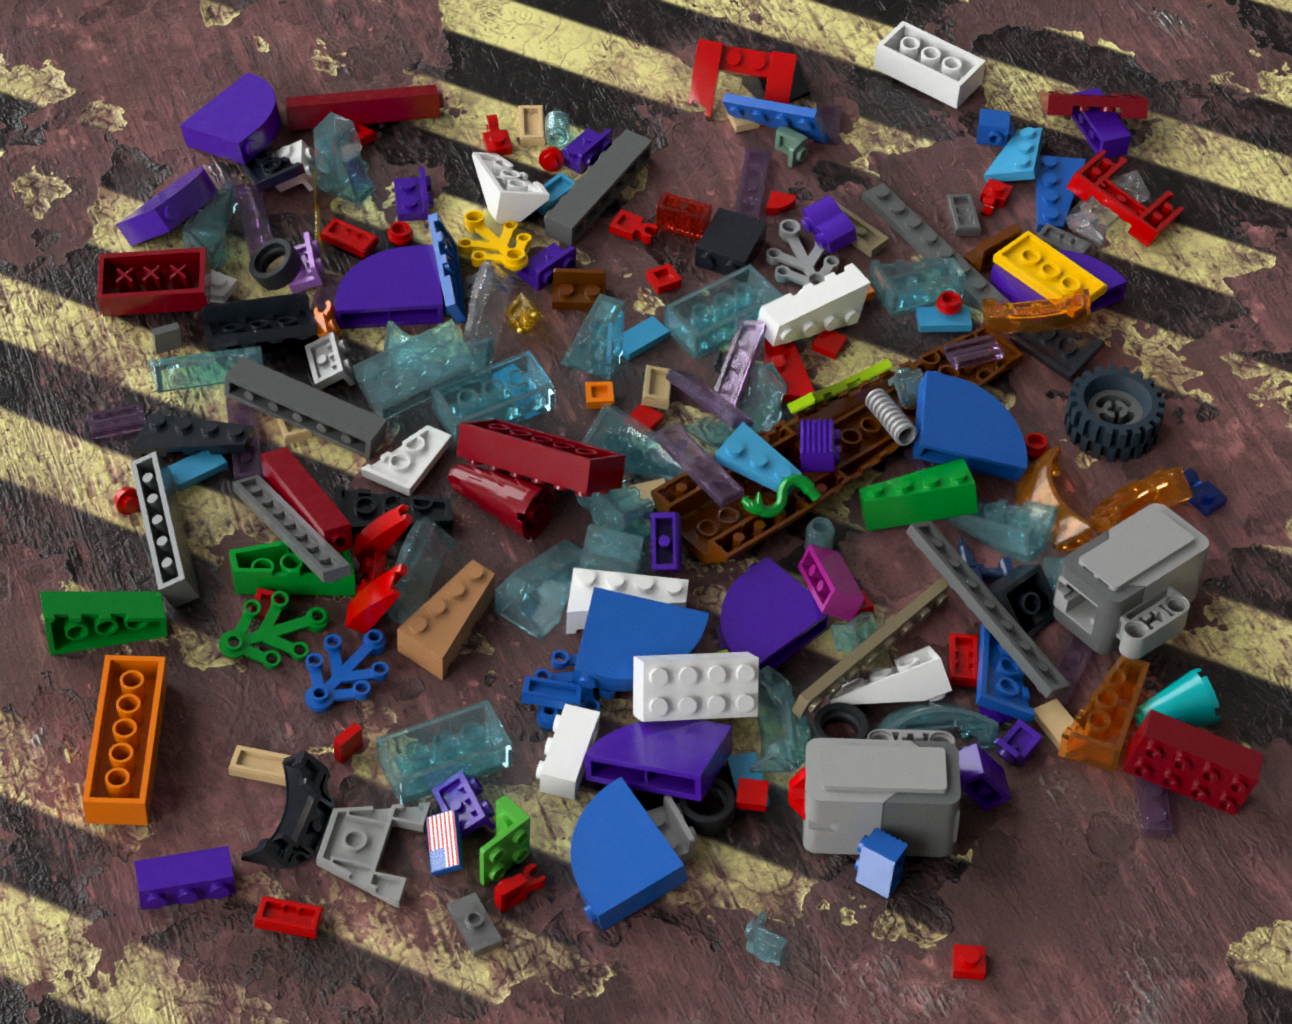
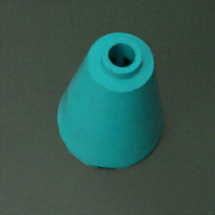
(1186, 699)

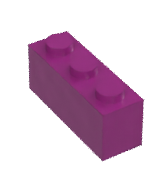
(830, 582)

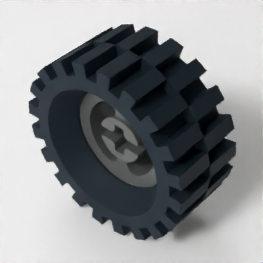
(1114, 413)

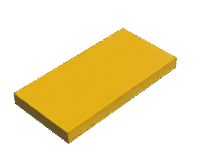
(1046, 269)

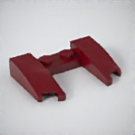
(1062, 103)

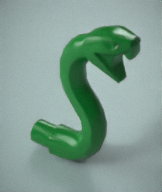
(802, 482)

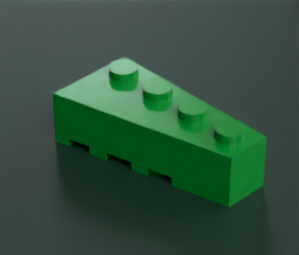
(920, 497)
(280, 569)
(101, 618)

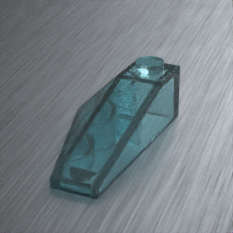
(539, 589)

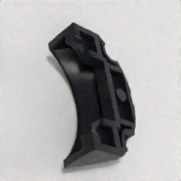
(303, 818)

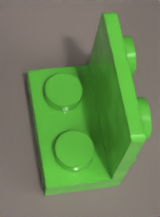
(510, 843)

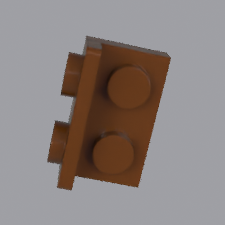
(982, 256)
(577, 288)

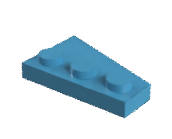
(1018, 158)
(754, 458)

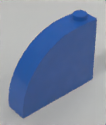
(967, 423)
(628, 627)
(620, 857)

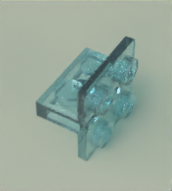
(612, 550)

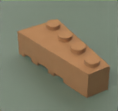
(447, 619)

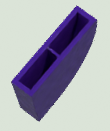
(236, 122)
(169, 207)
(393, 287)
(1017, 291)
(769, 615)
(662, 756)

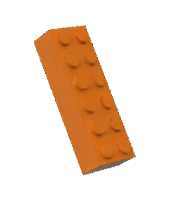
(125, 740)

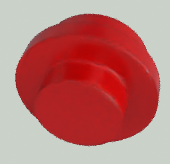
(551, 159)
(400, 233)
(949, 303)
(1036, 445)
(126, 500)

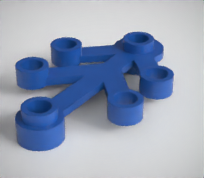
(345, 673)
(545, 720)

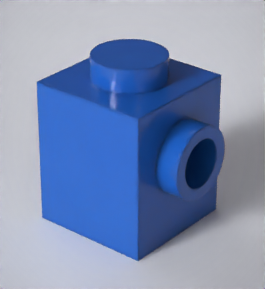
(994, 127)

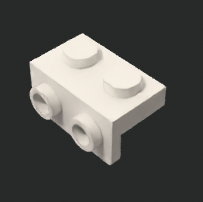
(303, 154)

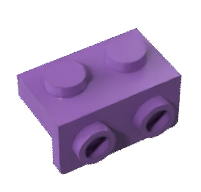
(311, 268)

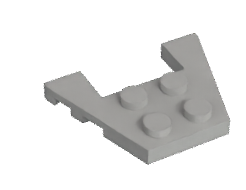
(357, 843)

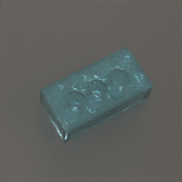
(712, 313)
(409, 370)
(505, 391)
(438, 748)

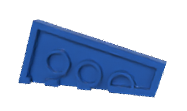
(776, 114)
(1051, 194)
(449, 268)
(1000, 680)

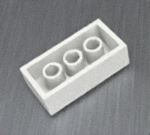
(929, 64)
(695, 686)

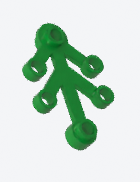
(270, 633)

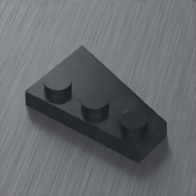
(268, 171)
(1059, 350)

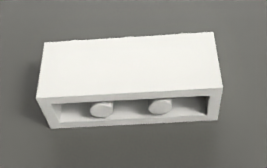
(566, 751)

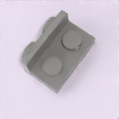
(329, 361)
(673, 827)

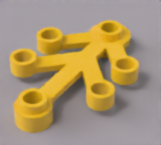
(511, 258)

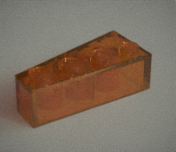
(1106, 719)

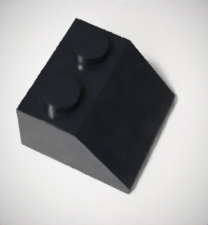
(757, 86)
(1026, 597)

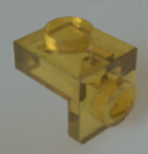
(522, 314)

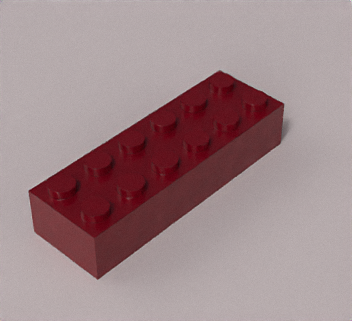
(541, 456)

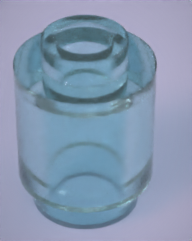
(557, 129)
(820, 533)

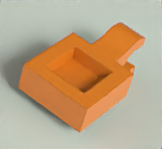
(325, 320)

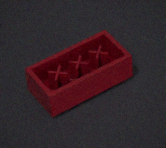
(153, 281)
(1193, 762)

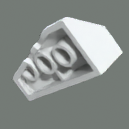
(507, 191)
(913, 678)

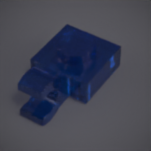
(1205, 496)

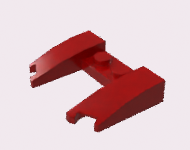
(716, 57)
(1095, 182)
(377, 588)

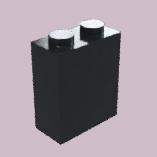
(730, 242)

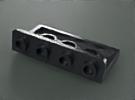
(258, 321)

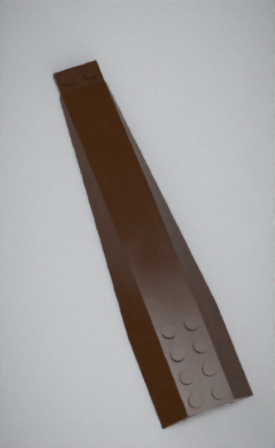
(725, 532)

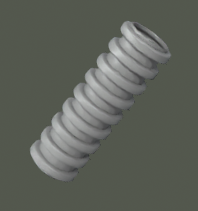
(891, 417)

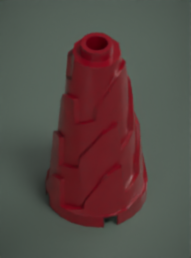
(510, 499)

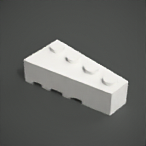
(816, 308)
(655, 588)

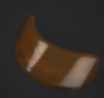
(1037, 315)
(1036, 485)
(1161, 487)

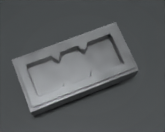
(963, 215)
(1063, 240)
(474, 924)

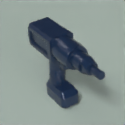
(1004, 564)

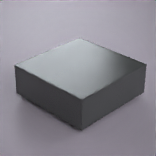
(166, 338)

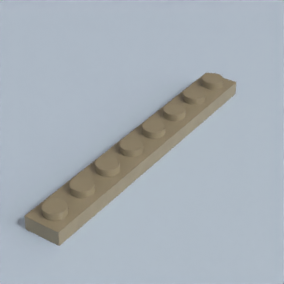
(868, 651)

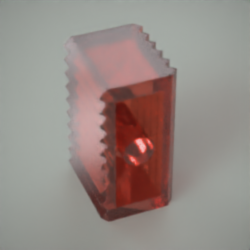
(682, 216)

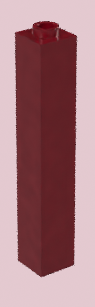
(365, 106)
(306, 497)

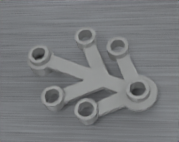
(789, 232)

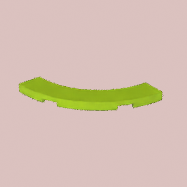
(831, 392)

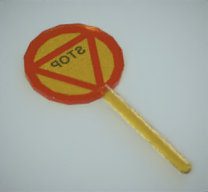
(317, 210)

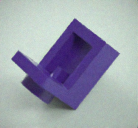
(1018, 743)

